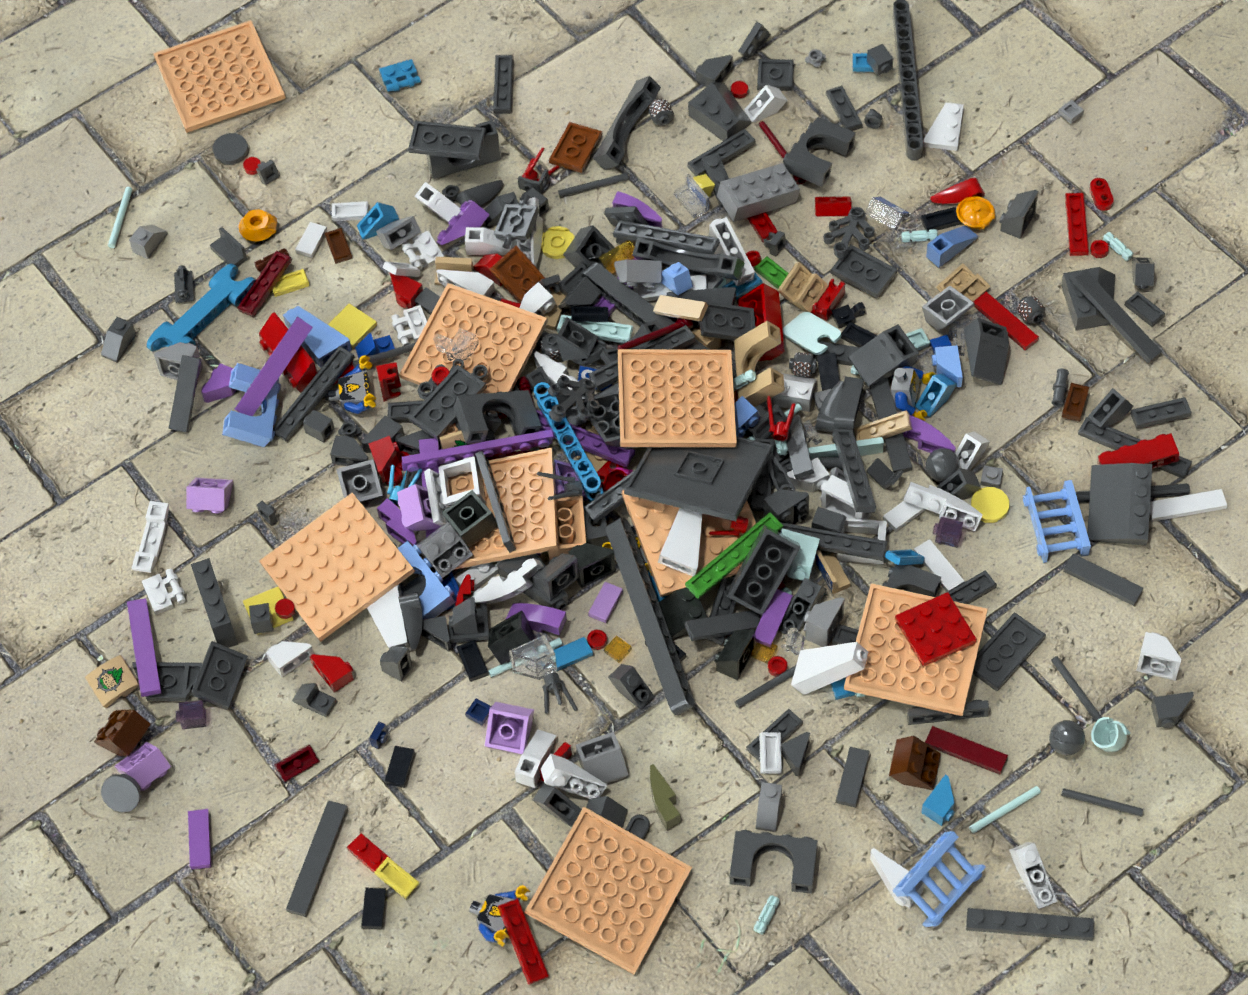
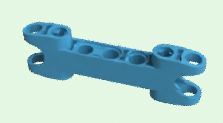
(202, 313)
(583, 467)

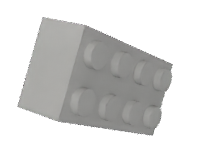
(758, 192)

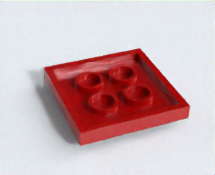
(935, 629)

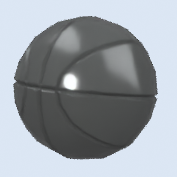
(942, 464)
(1067, 737)

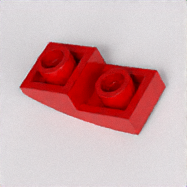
(465, 589)

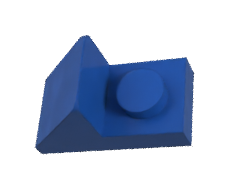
(371, 347)

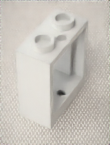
(457, 468)
(837, 498)
(866, 527)

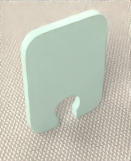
(808, 329)

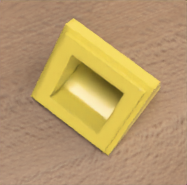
(705, 184)

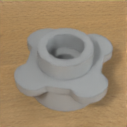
(815, 57)

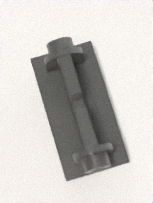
(183, 285)

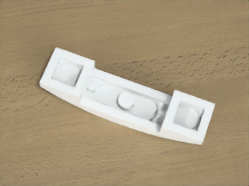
(152, 538)

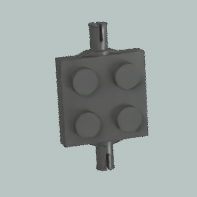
(516, 221)

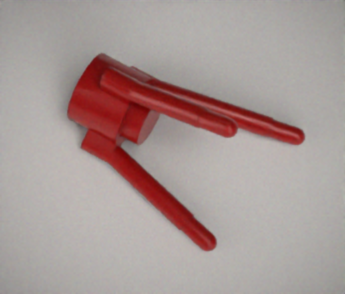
(530, 173)
(781, 430)
(738, 526)

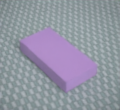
(605, 602)

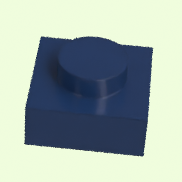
(478, 711)
(378, 735)

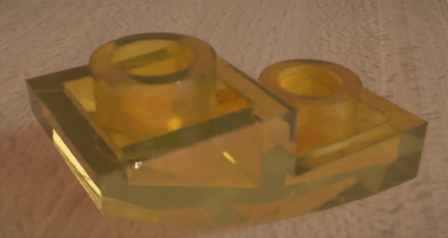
(621, 252)

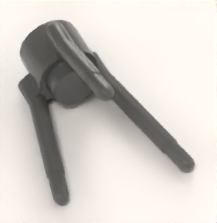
(572, 489)
(554, 685)

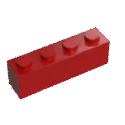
(1157, 451)

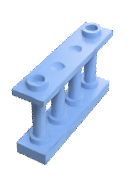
(1071, 509)
(920, 873)

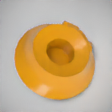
(975, 212)
(257, 225)

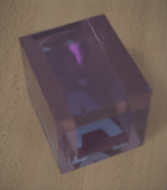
(948, 531)
(191, 714)

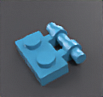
(399, 75)

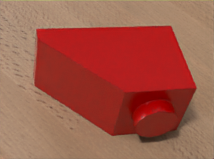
(485, 264)
(405, 290)
(384, 455)
(333, 670)

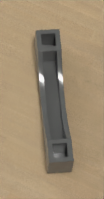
(613, 145)
(710, 264)

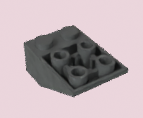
(987, 350)
(883, 355)

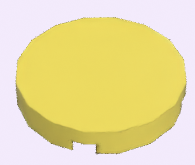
(556, 242)
(991, 503)

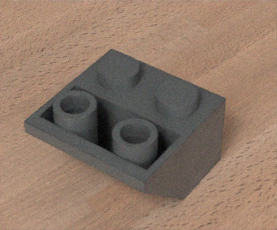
(787, 506)

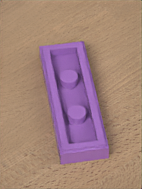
(772, 618)
(199, 839)

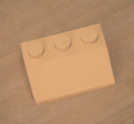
(570, 525)

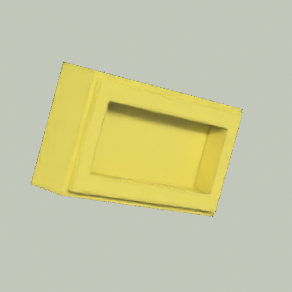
(291, 282)
(396, 878)

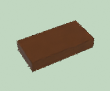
(338, 245)

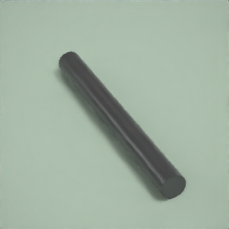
(591, 185)
(388, 354)
(765, 687)
(1076, 688)
(1102, 802)

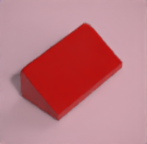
(832, 206)

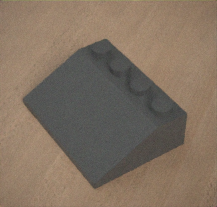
(1119, 503)

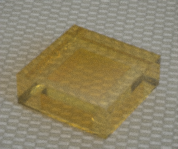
(617, 649)
(764, 652)

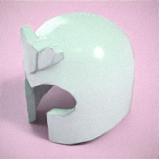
(1109, 734)

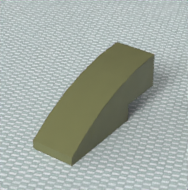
(663, 799)

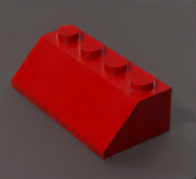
(766, 308)
(301, 367)

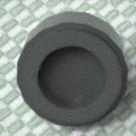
(873, 119)

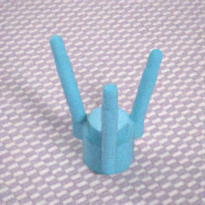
(393, 491)

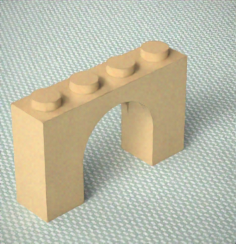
(748, 352)

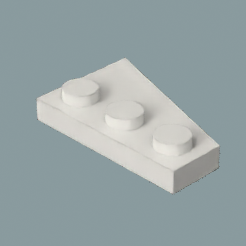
(946, 128)

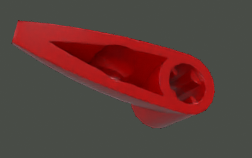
(959, 192)

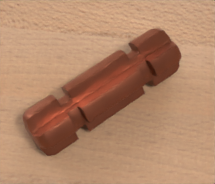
(260, 264)

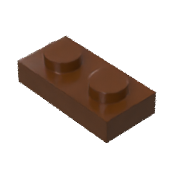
(1075, 402)

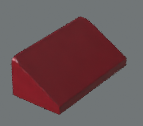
(296, 762)

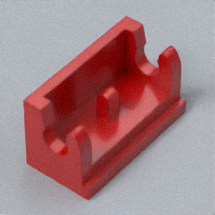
(829, 300)
(388, 380)

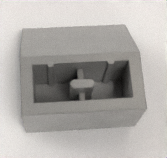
(444, 549)
(602, 758)

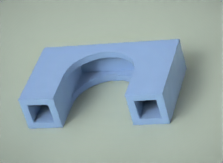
(247, 428)
(435, 596)

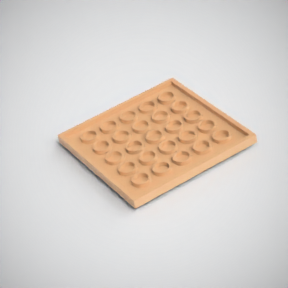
(219, 76)
(503, 334)
(676, 398)
(525, 503)
(653, 524)
(336, 566)
(892, 665)
(608, 890)

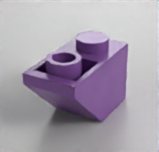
(218, 384)

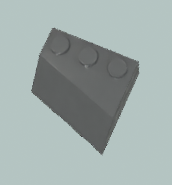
(718, 111)
(1082, 311)
(607, 418)

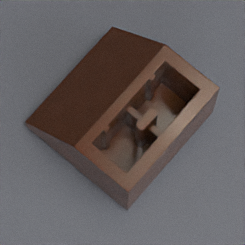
(122, 732)
(914, 763)

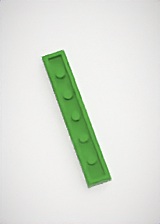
(729, 558)

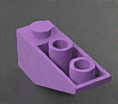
(470, 216)

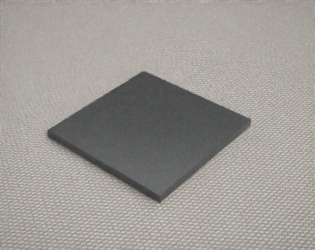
(701, 478)

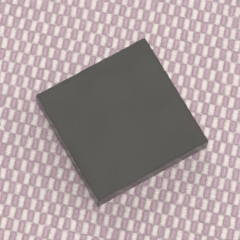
(775, 73)

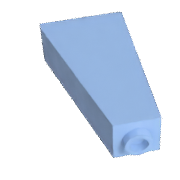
(321, 340)

